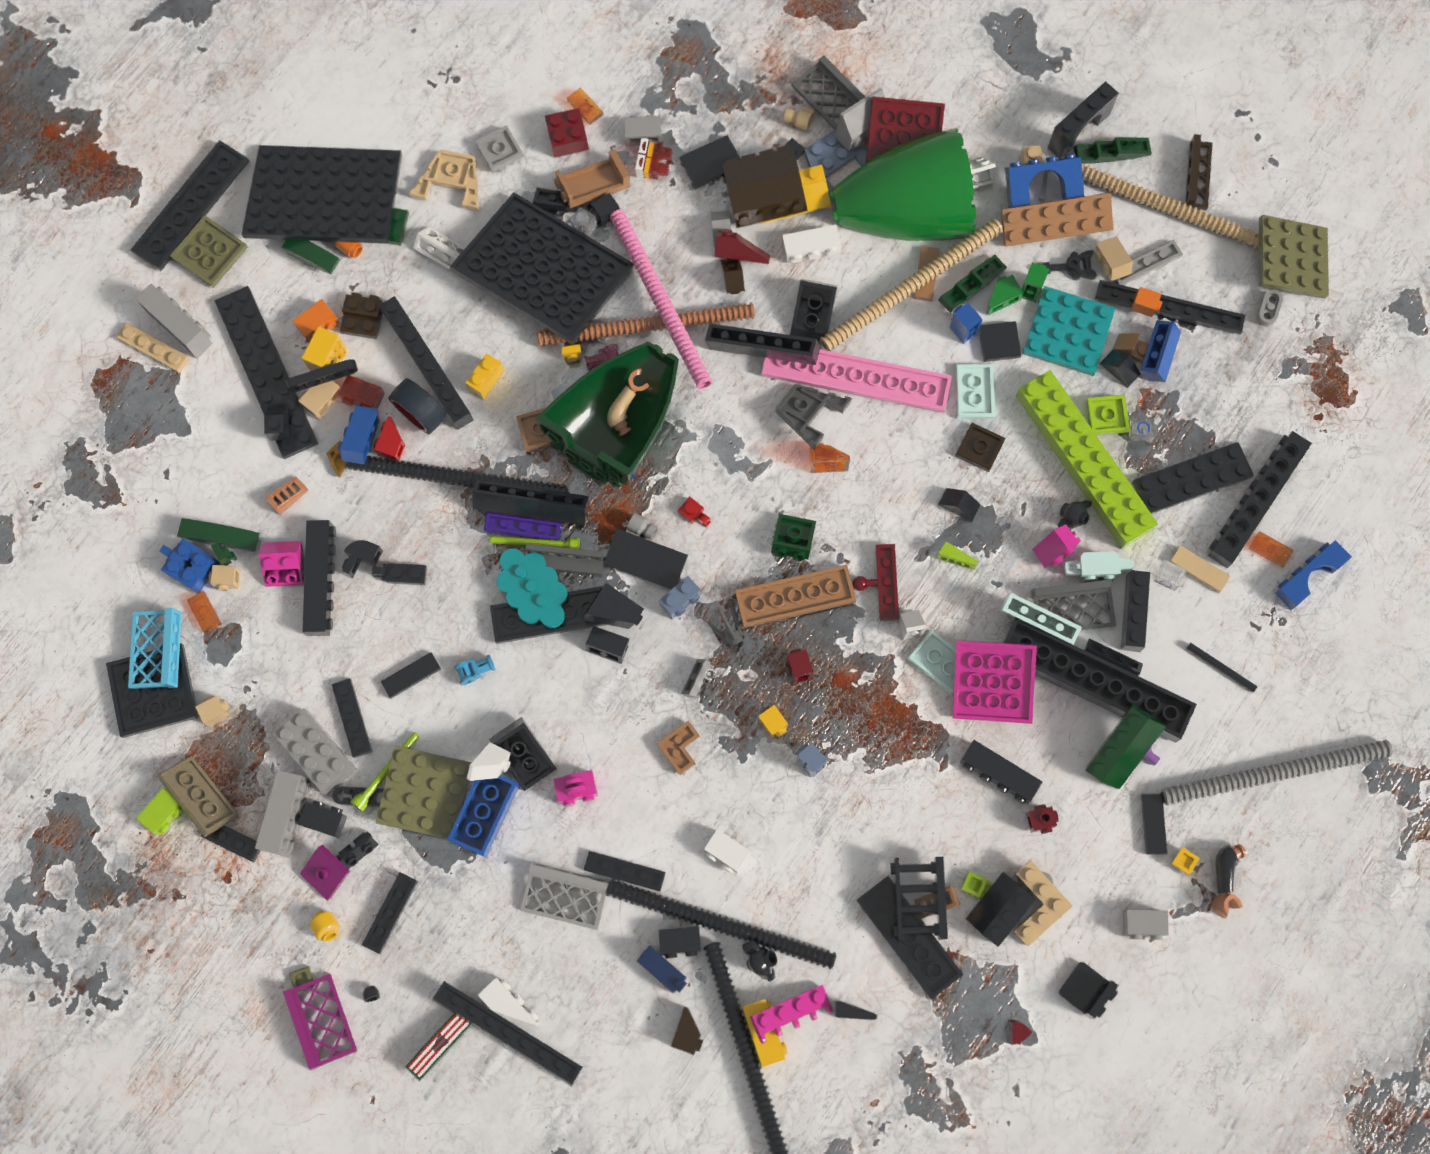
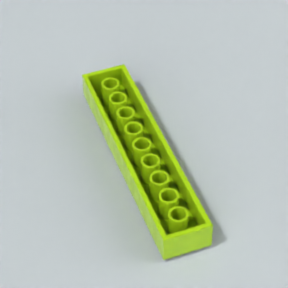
(1086, 459)

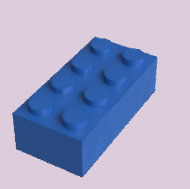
(483, 814)

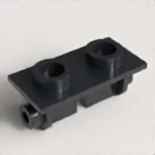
(364, 845)

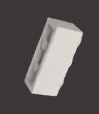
(811, 243)

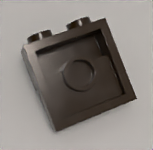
(361, 316)

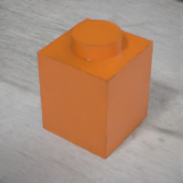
(1146, 302)

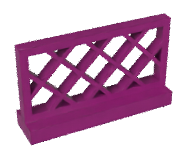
(301, 1023)

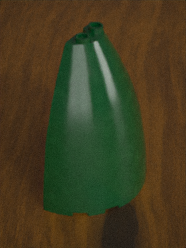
(579, 415)

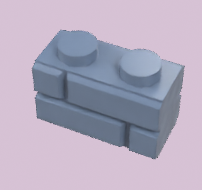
(811, 759)

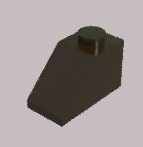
(732, 276)
(687, 1034)

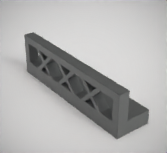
(570, 559)

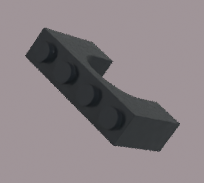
(1093, 108)

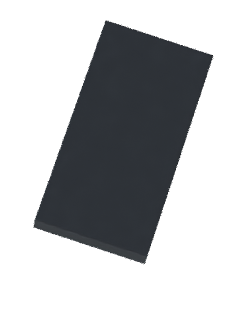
(645, 559)

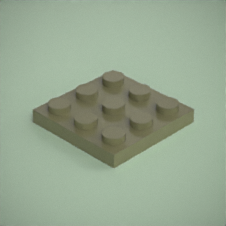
(209, 251)

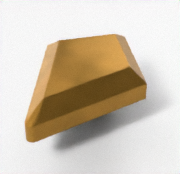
(336, 460)

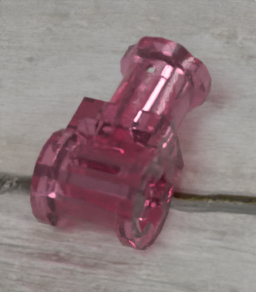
(602, 356)

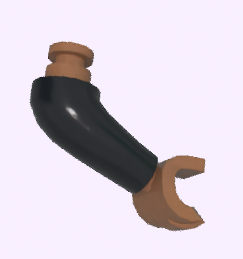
(1225, 864)

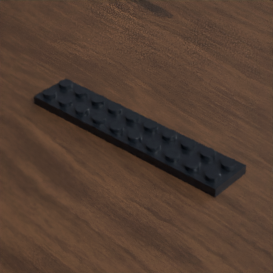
(264, 366)

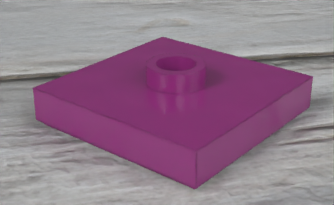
(324, 872)

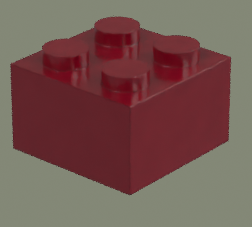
(566, 132)

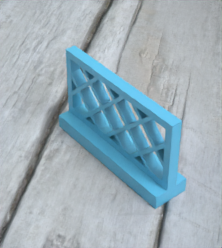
(170, 650)

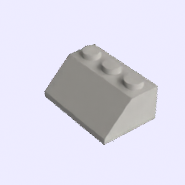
(854, 122)

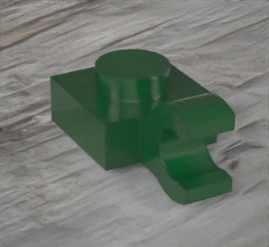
(223, 554)

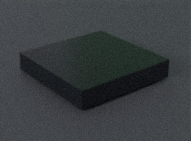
(999, 341)

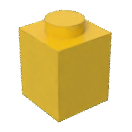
(773, 722)

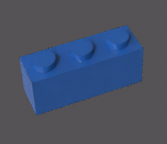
(1160, 351)
(359, 434)

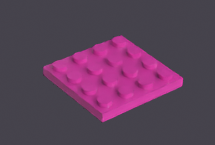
(994, 681)

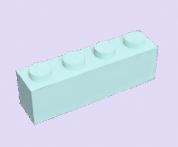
(1040, 618)

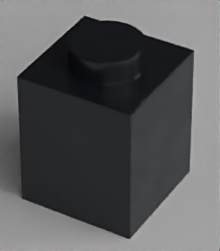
(603, 208)

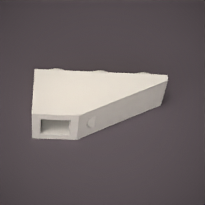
(502, 1000)

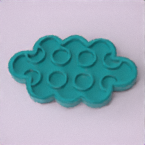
(532, 588)

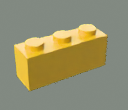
(772, 1050)

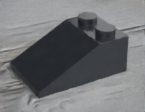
(813, 309)
(527, 757)

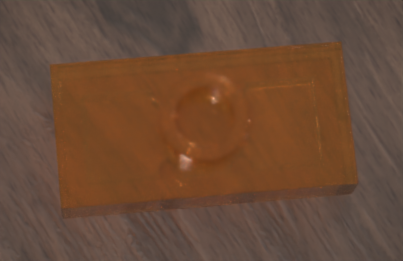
(588, 108)
(204, 612)

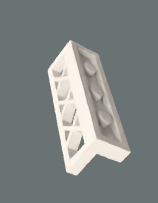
(435, 247)

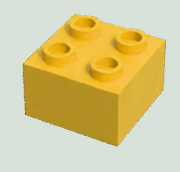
(324, 349)

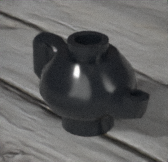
(1074, 514)
(760, 960)

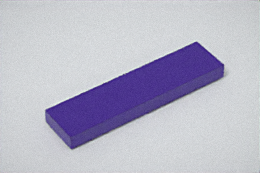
(522, 526)

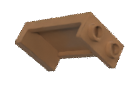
(593, 181)

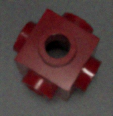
(1035, 819)

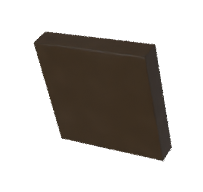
(980, 447)

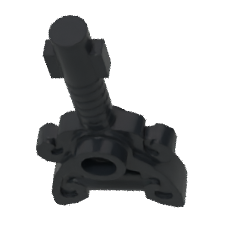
(1072, 266)

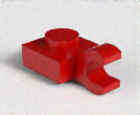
(693, 511)

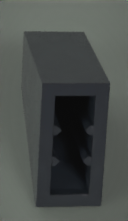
(613, 609)

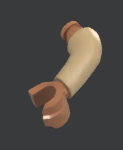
(617, 412)

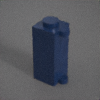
(662, 970)

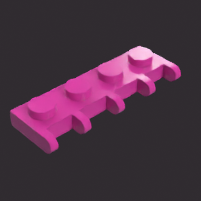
(790, 1011)

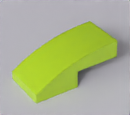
(976, 885)

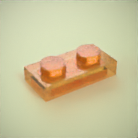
(1271, 549)

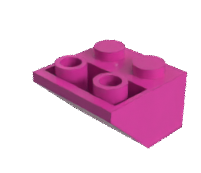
(282, 563)

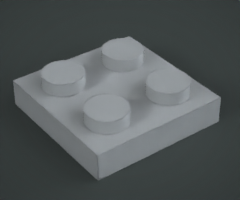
(499, 148)

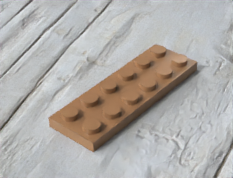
(1057, 219)
(795, 596)

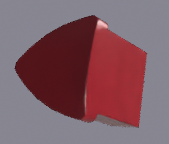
(1018, 1032)

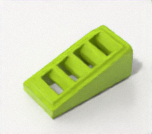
(954, 555)

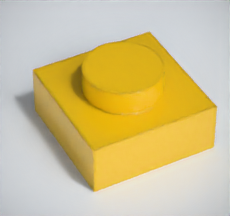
(571, 353)
(1185, 861)

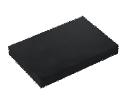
(706, 162)

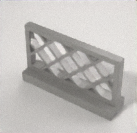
(568, 878)

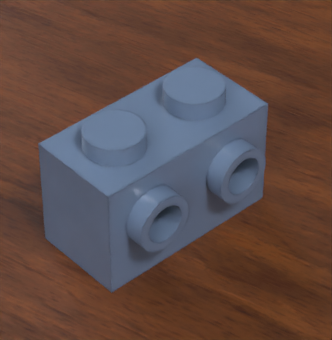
(680, 598)

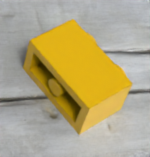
(485, 376)

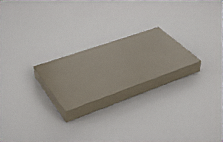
(198, 796)

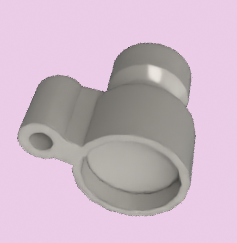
(639, 525)

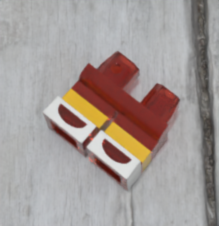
(650, 159)

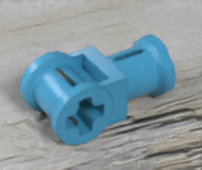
(473, 669)

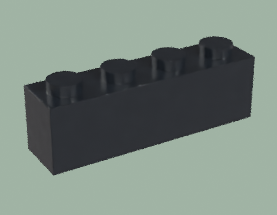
(1135, 611)
(1001, 772)

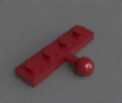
(885, 581)

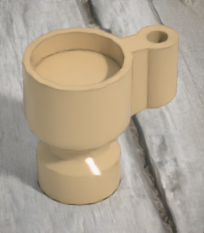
(801, 119)

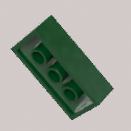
(1125, 747)

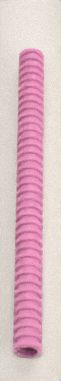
(660, 299)

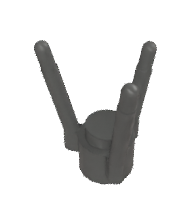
(732, 637)

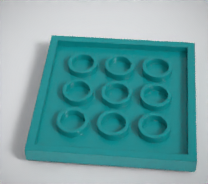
(1069, 331)

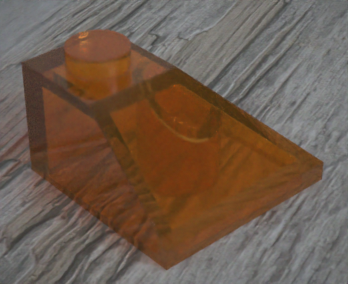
(828, 459)

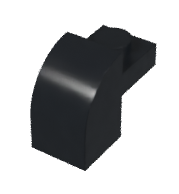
(359, 552)

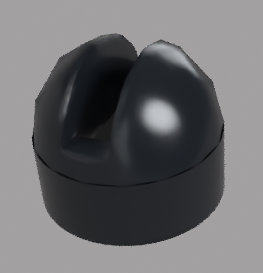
(370, 994)

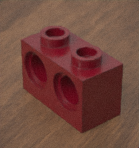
(799, 666)

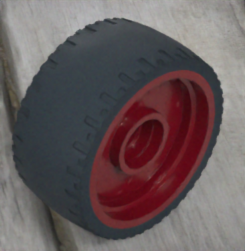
(417, 406)

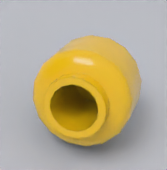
(324, 926)

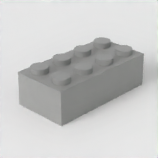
(175, 320)
(315, 751)
(283, 814)

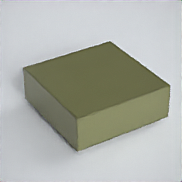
(301, 977)

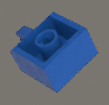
(181, 558)

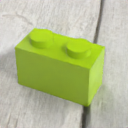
(160, 812)

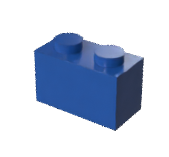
(965, 322)

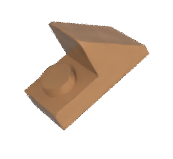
(1129, 344)

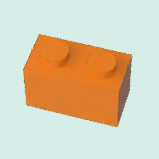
(315, 316)

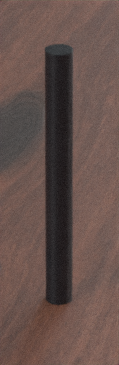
(1222, 667)

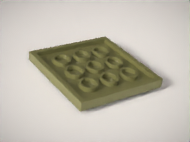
(1293, 256)
(423, 792)

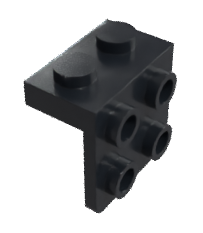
(1088, 990)

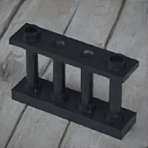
(939, 908)

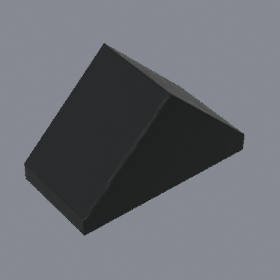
(1121, 367)
(960, 503)

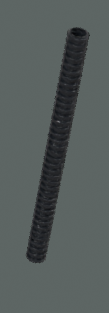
(443, 475)
(721, 924)
(745, 1049)

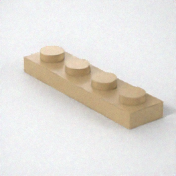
(153, 347)

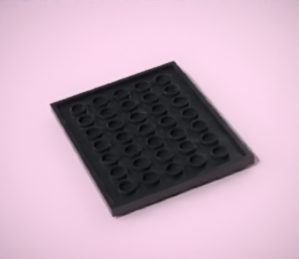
(322, 194)
(542, 267)

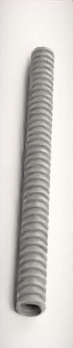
(1280, 771)

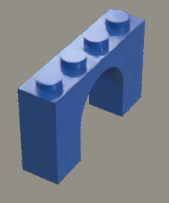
(1019, 178)

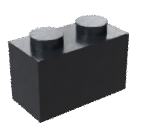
(322, 819)
(679, 941)

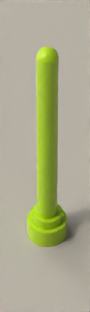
(573, 543)
(361, 800)

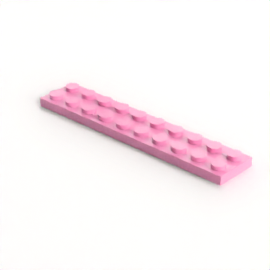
(866, 379)

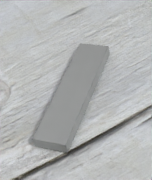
(1151, 261)

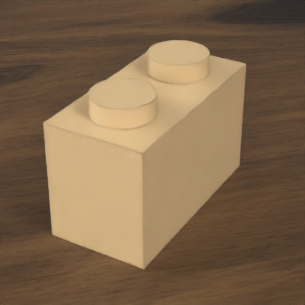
(1113, 258)
(320, 398)

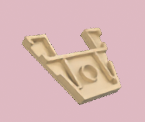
(451, 171)

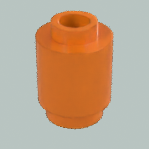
(351, 249)

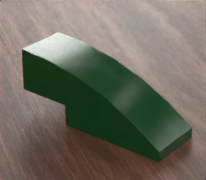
(311, 255)

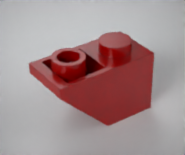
(390, 442)

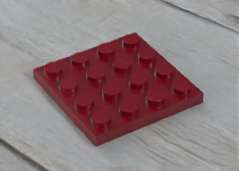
(900, 122)

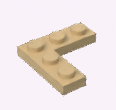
(1049, 912)

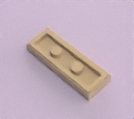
(1200, 569)

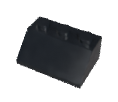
(1000, 909)

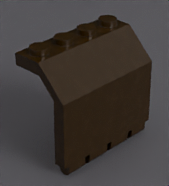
(764, 186)

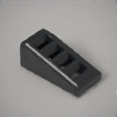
(848, 1011)

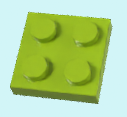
(1108, 414)

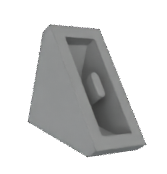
(720, 220)

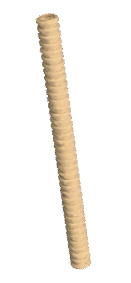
(1170, 206)
(911, 284)

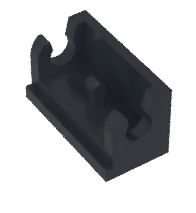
(607, 644)

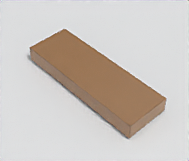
(926, 256)

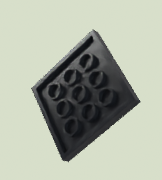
(150, 708)

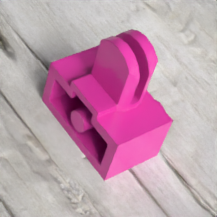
(1055, 546)
(575, 787)

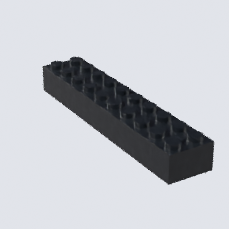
(1101, 680)

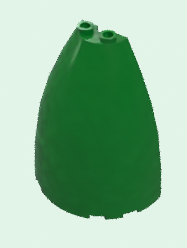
(911, 192)

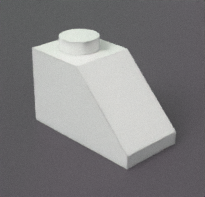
(911, 624)
(489, 763)

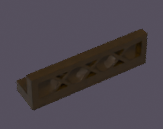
(1194, 174)

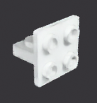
(982, 172)

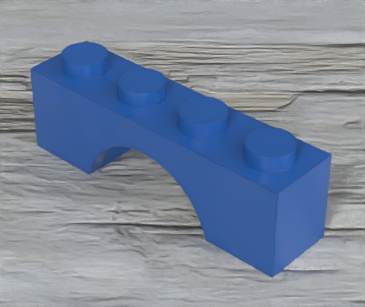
(1297, 589)

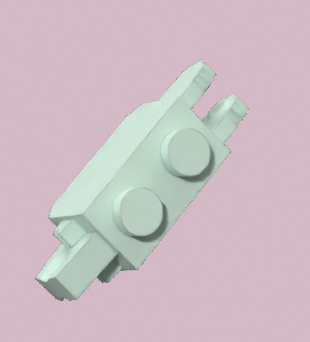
(1098, 566)

